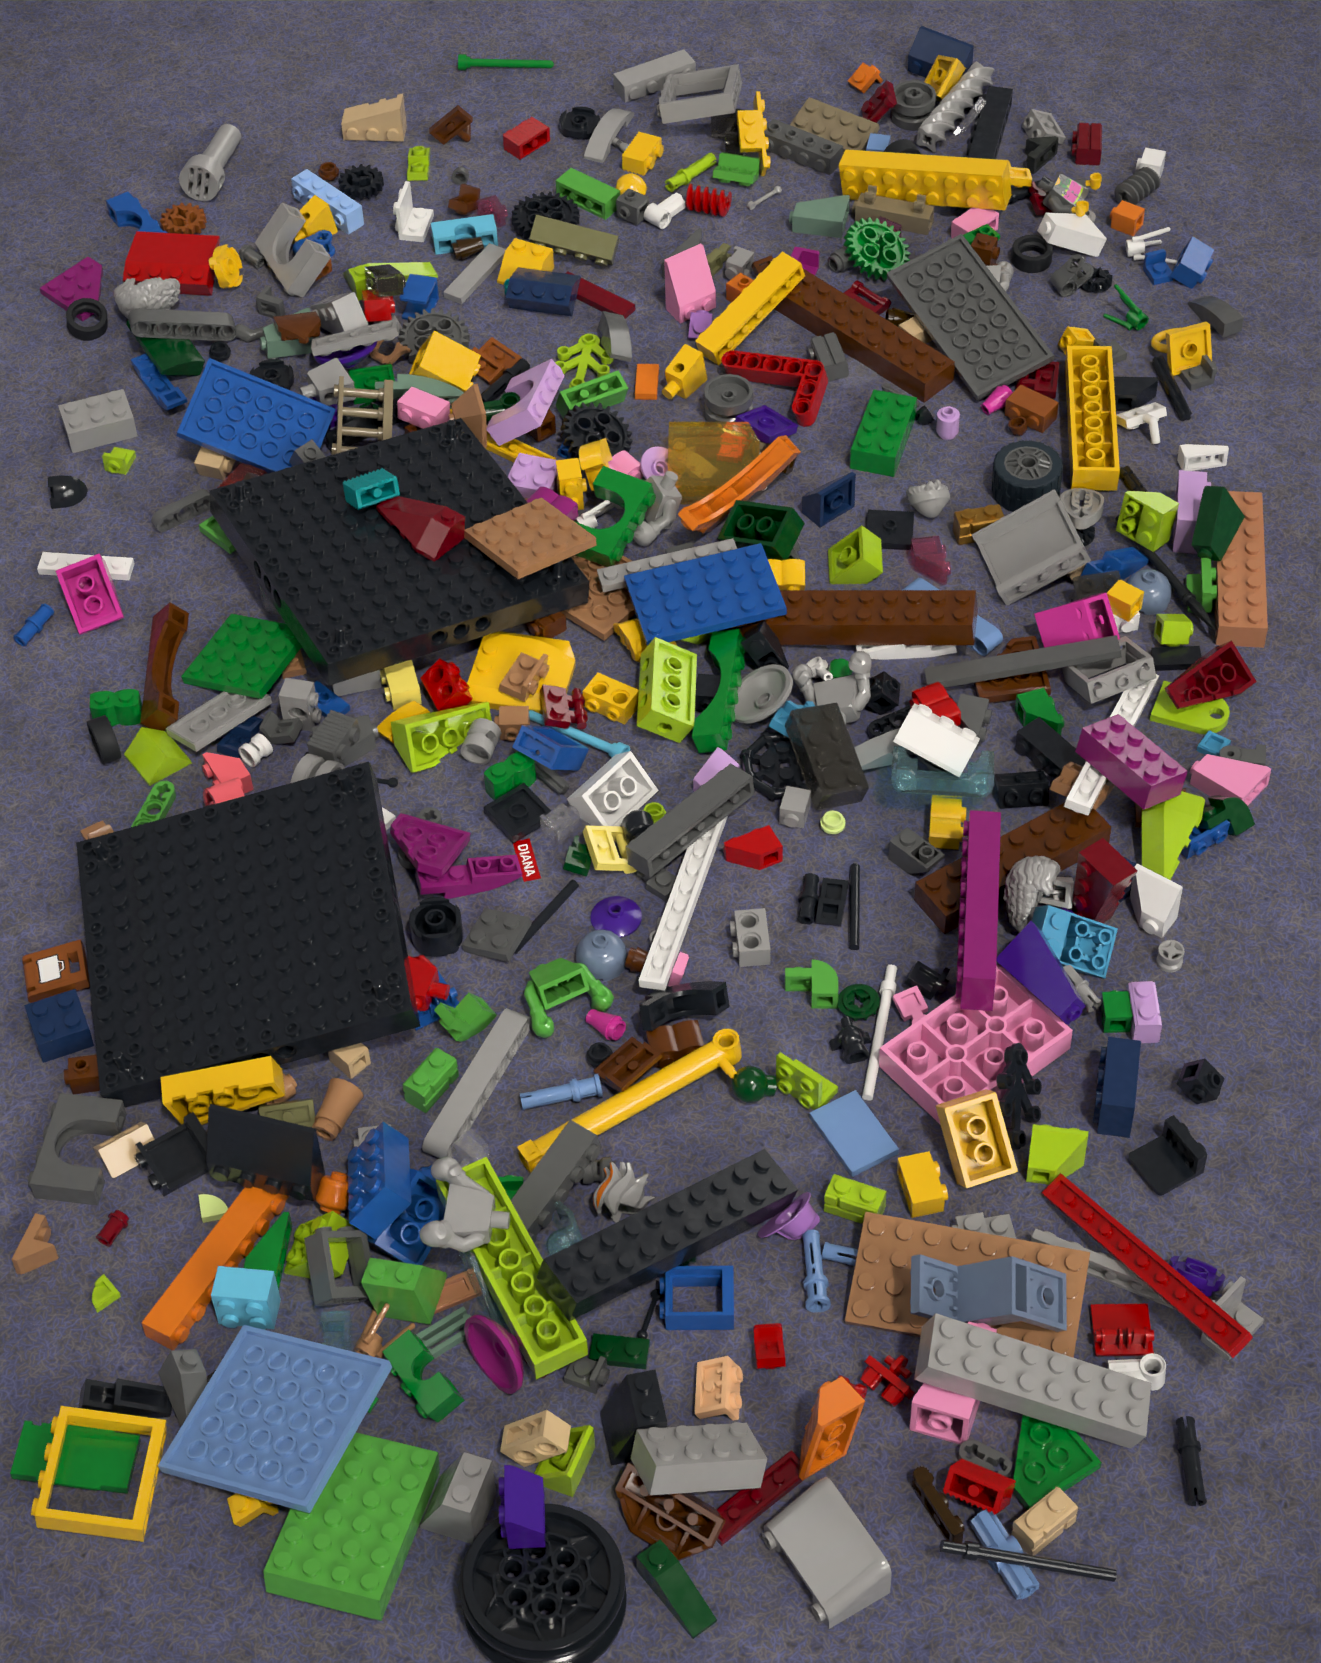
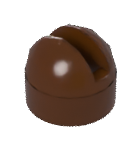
(1014, 425)

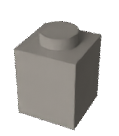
(795, 807)

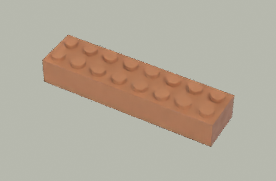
(1242, 579)

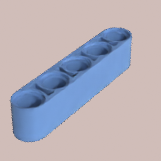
(986, 636)

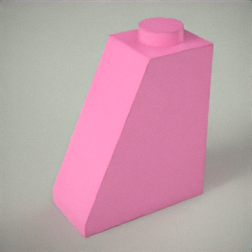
(1229, 777)

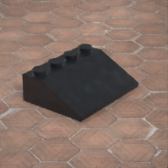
(263, 1153)

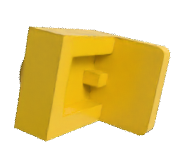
(247, 1508)

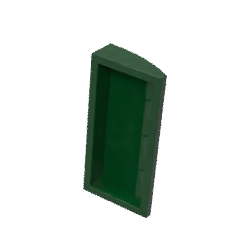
(172, 355)

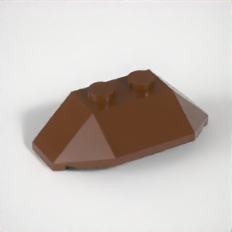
(678, 1519)

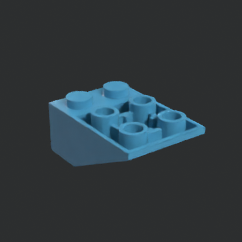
(1077, 939)

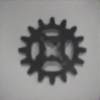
(361, 182)

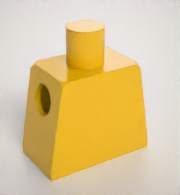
(317, 217)
(685, 373)

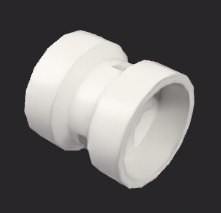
(255, 750)

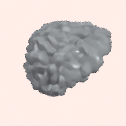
(148, 294)
(1025, 887)

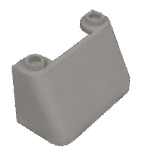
(830, 1552)

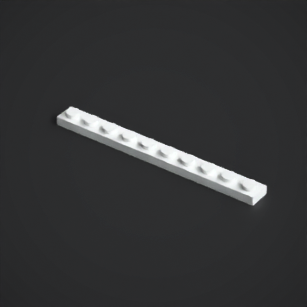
(1091, 781)
(679, 910)

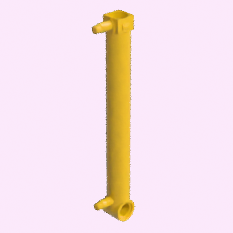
(721, 1052)

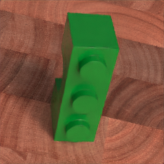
(435, 1395)

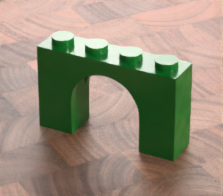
(635, 498)

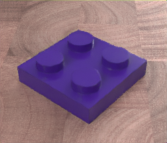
(767, 423)

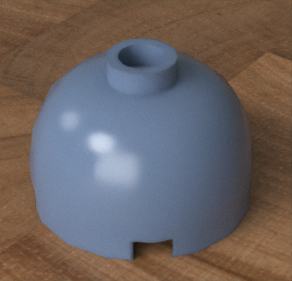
(1156, 590)
(602, 954)

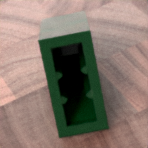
(1216, 523)

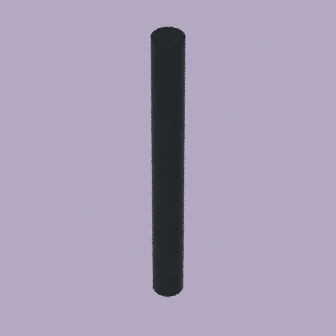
(550, 909)
(854, 911)

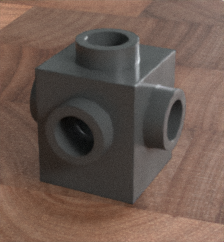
(632, 206)

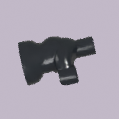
(852, 1042)

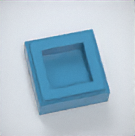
(1212, 744)

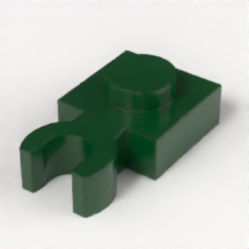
(577, 858)

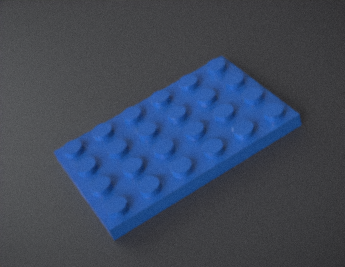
(251, 418)
(705, 594)

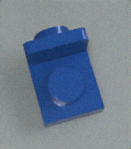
(1156, 267)

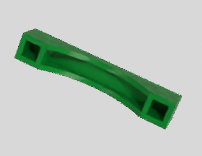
(714, 724)

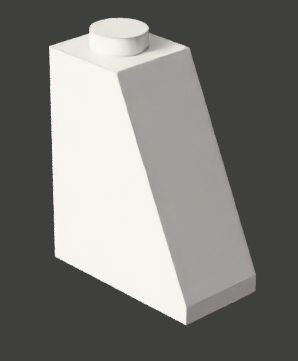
(1072, 233)

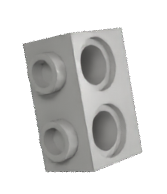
(751, 936)

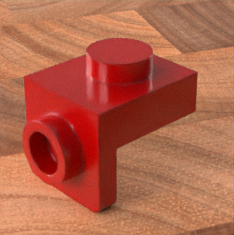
(769, 1346)

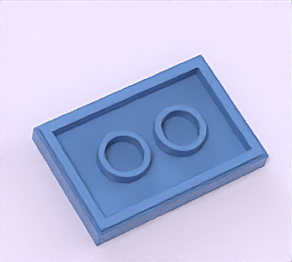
(853, 1133)

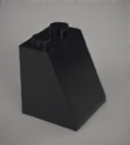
(632, 1406)

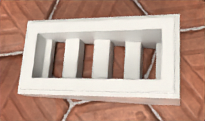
(1194, 458)

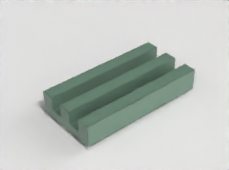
(458, 1316)

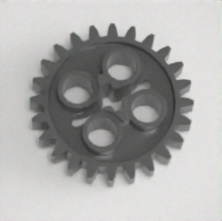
(421, 327)

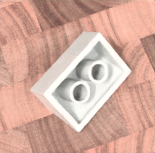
(937, 739)
(613, 791)

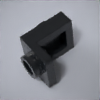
(927, 980)

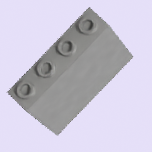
(1031, 547)

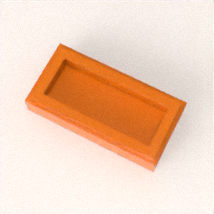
(647, 382)

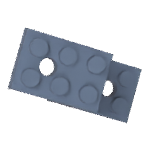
(989, 1292)

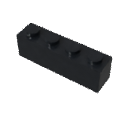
(1046, 748)

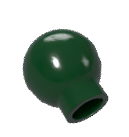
(753, 1084)

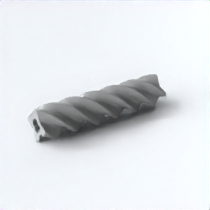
(953, 105)

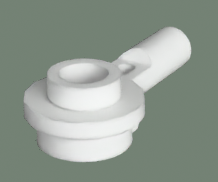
(819, 667)

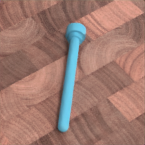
(611, 749)

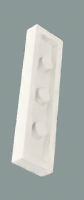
(119, 567)

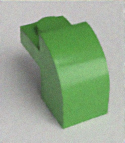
(818, 979)
(467, 1018)

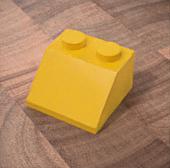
(525, 255)

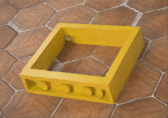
(96, 1524)

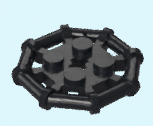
(770, 765)

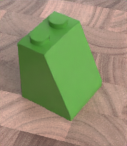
(406, 1287)

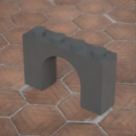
(71, 1118)

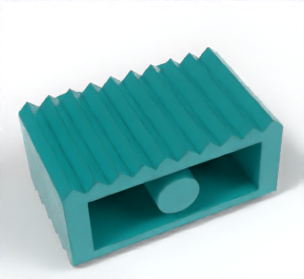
(371, 488)

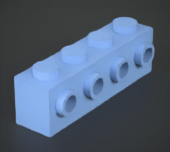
(345, 211)

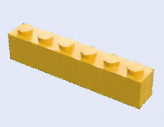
(750, 307)

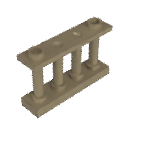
(383, 414)

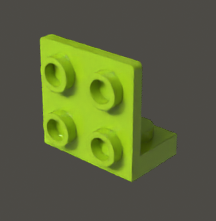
(803, 1083)

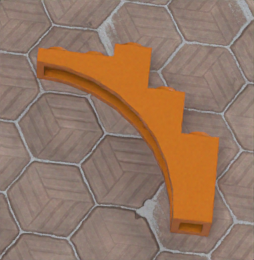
(754, 477)

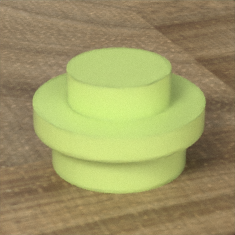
(832, 822)

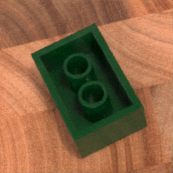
(766, 524)

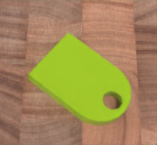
(1191, 718)

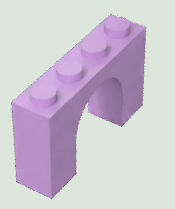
(536, 392)

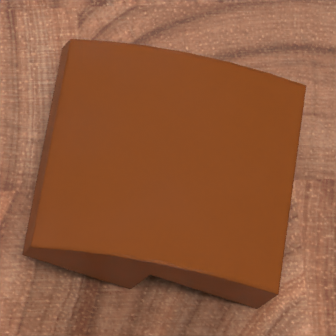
(494, 360)

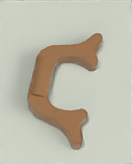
(390, 359)

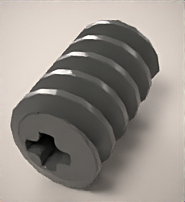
(1137, 186)

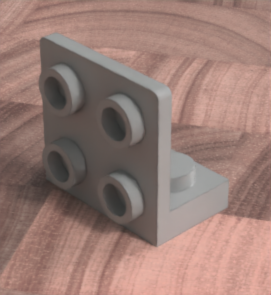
(1232, 1305)

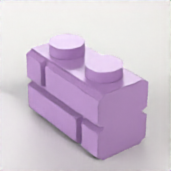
(1145, 1012)

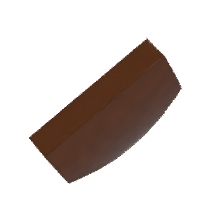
(298, 326)

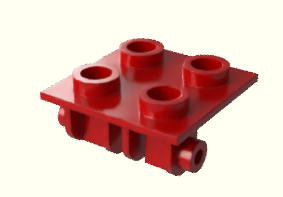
(1122, 1329)

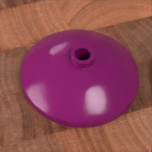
(495, 1352)

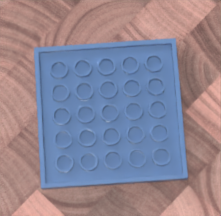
(275, 1418)

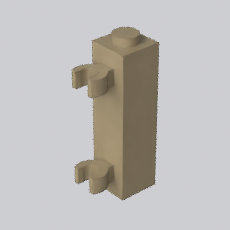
(913, 216)

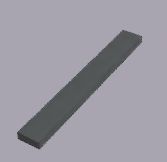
(1024, 662)

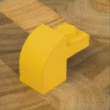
(593, 458)

